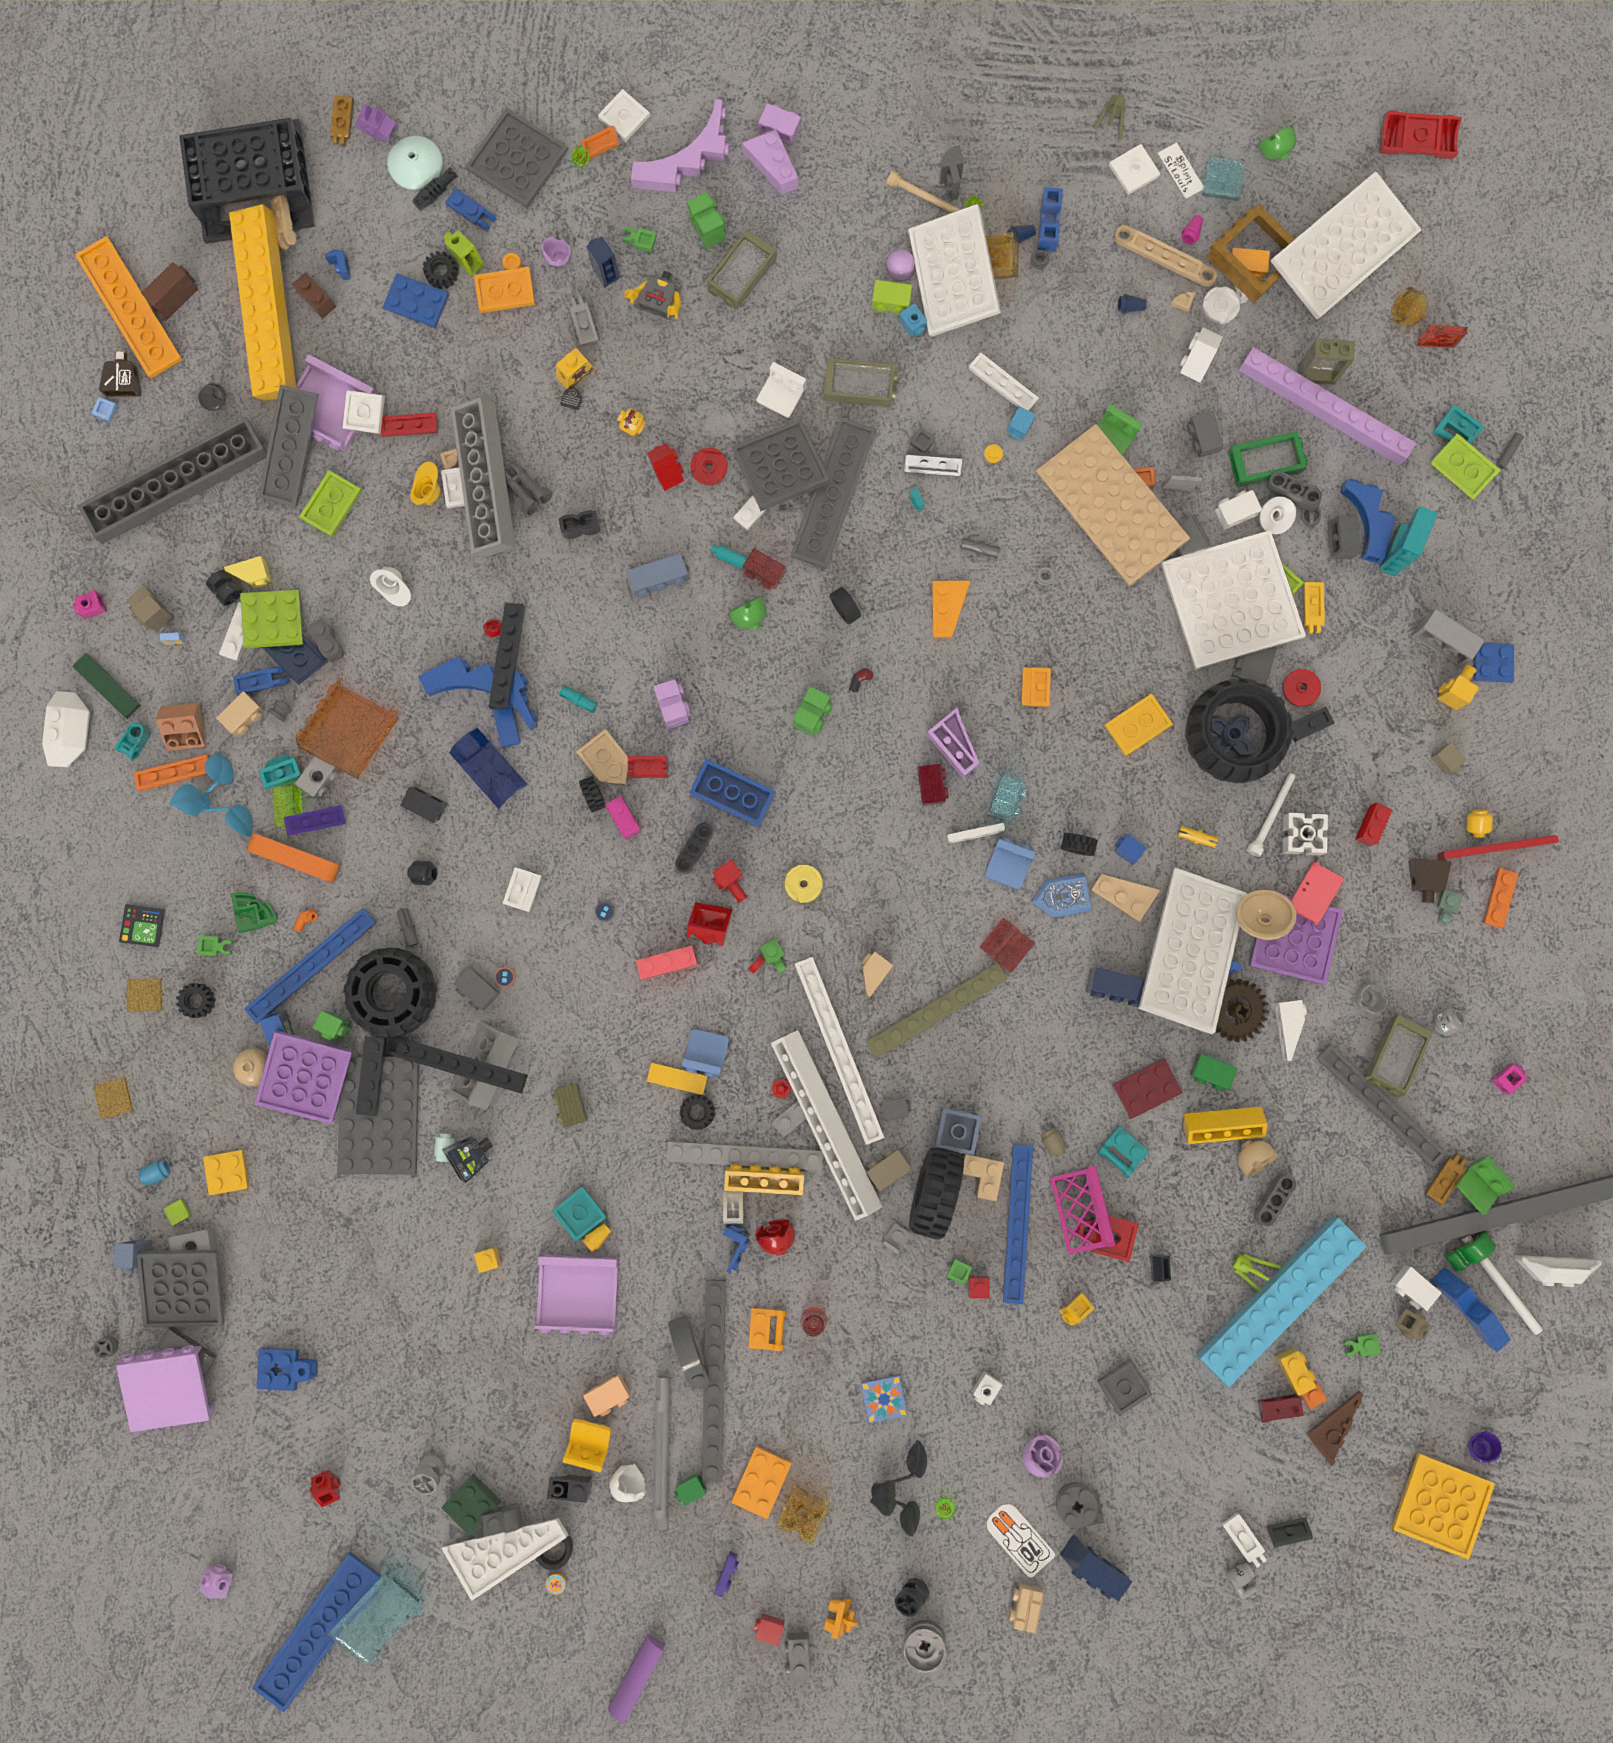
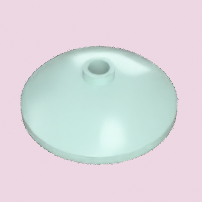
(421, 169)

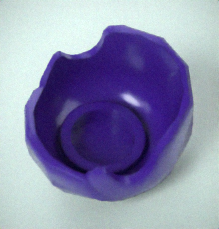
(1484, 1447)

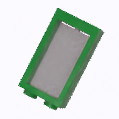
(1259, 459)

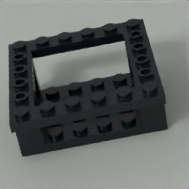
(279, 174)

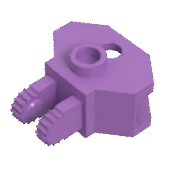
(375, 123)

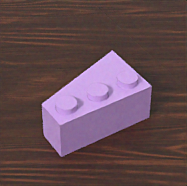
(772, 160)
(954, 744)

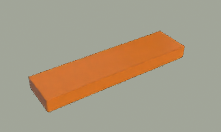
(170, 773)

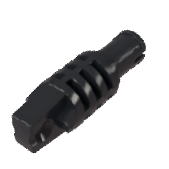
(433, 189)

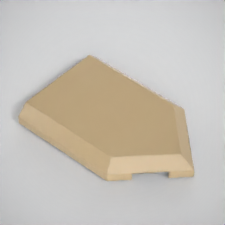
(605, 758)

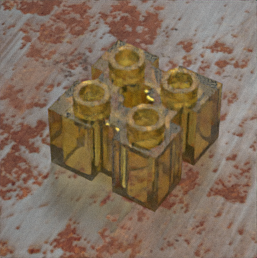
(806, 1525)

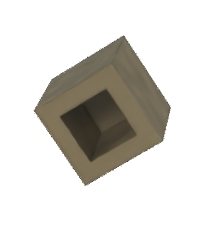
(1449, 759)

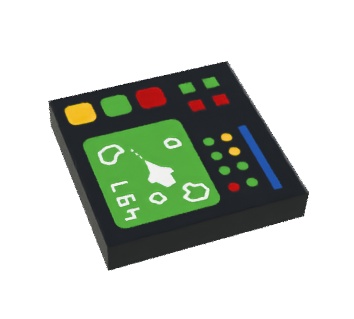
(142, 925)

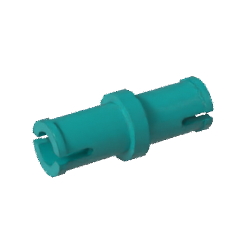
(578, 699)

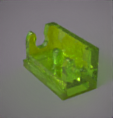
(286, 803)

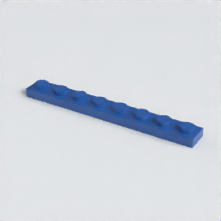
(310, 966)
(1018, 1224)

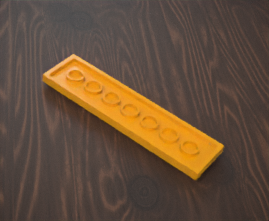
(128, 307)

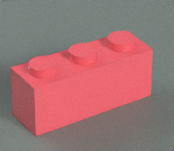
(667, 962)

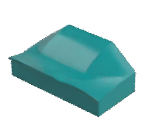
(280, 772)

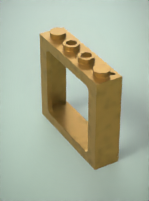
(1233, 268)

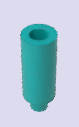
(729, 555)

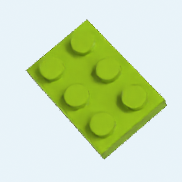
(1465, 466)
(330, 503)

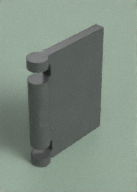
(1255, 665)

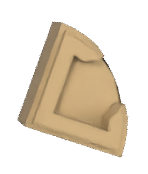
(1183, 301)
(449, 459)

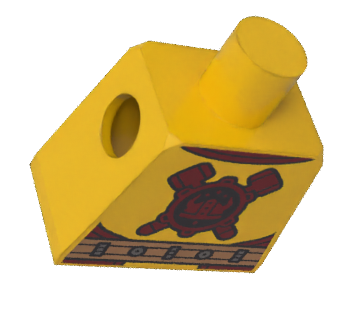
(573, 369)

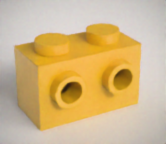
(1294, 1368)

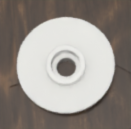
(1285, 515)

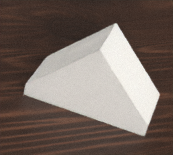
(733, 1207)

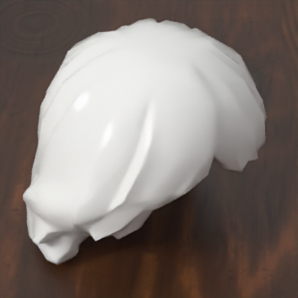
(627, 1484)

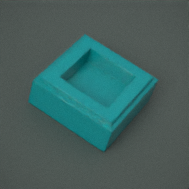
(917, 500)

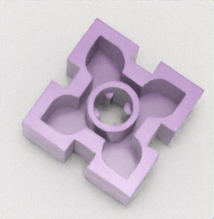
(671, 703)

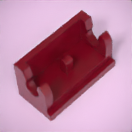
(1280, 1407)

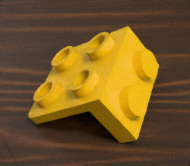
(587, 1445)

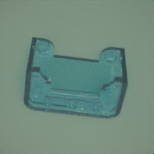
(376, 1617)

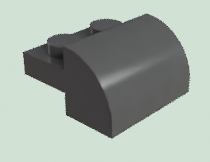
(951, 171)

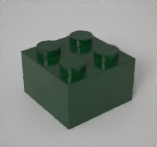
(470, 1503)

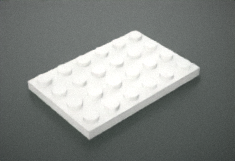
(954, 270)

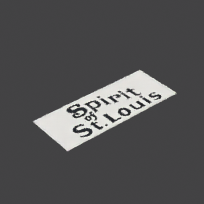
(1181, 170)

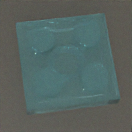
(1223, 179)

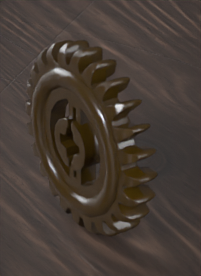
(1252, 1013)

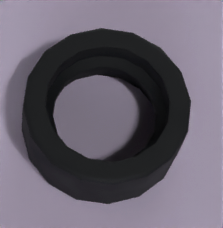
(845, 605)
(553, 1565)

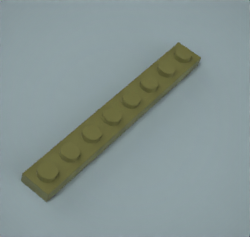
(936, 1010)

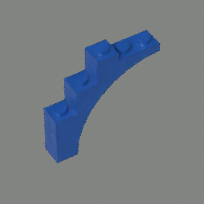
(455, 675)

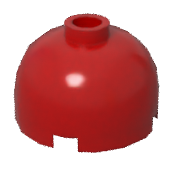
(777, 1237)

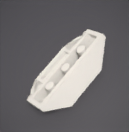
(65, 729)
(1558, 1269)

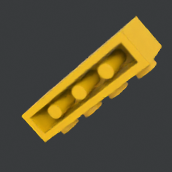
(1227, 1124)
(764, 1180)

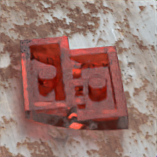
(1007, 945)

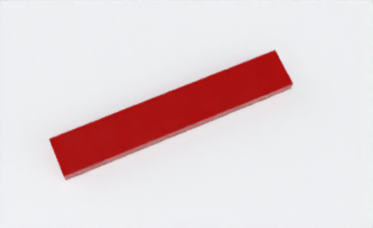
(1499, 847)

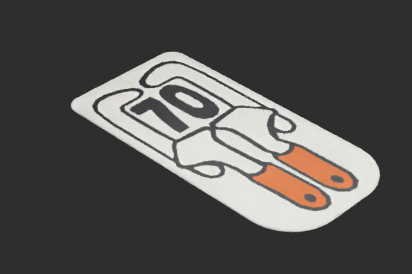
(1019, 1539)

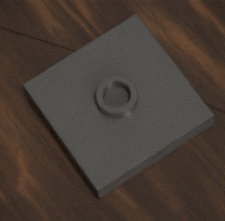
(1124, 1387)

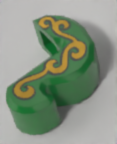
(1471, 1251)

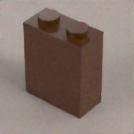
(170, 290)

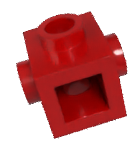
(325, 1488)

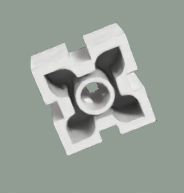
(1313, 825)

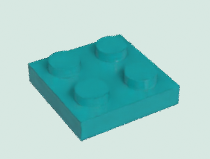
(579, 1214)

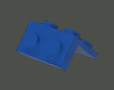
(736, 1233)

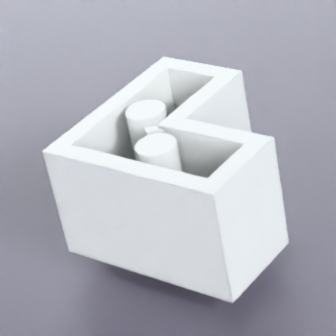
(1202, 352)

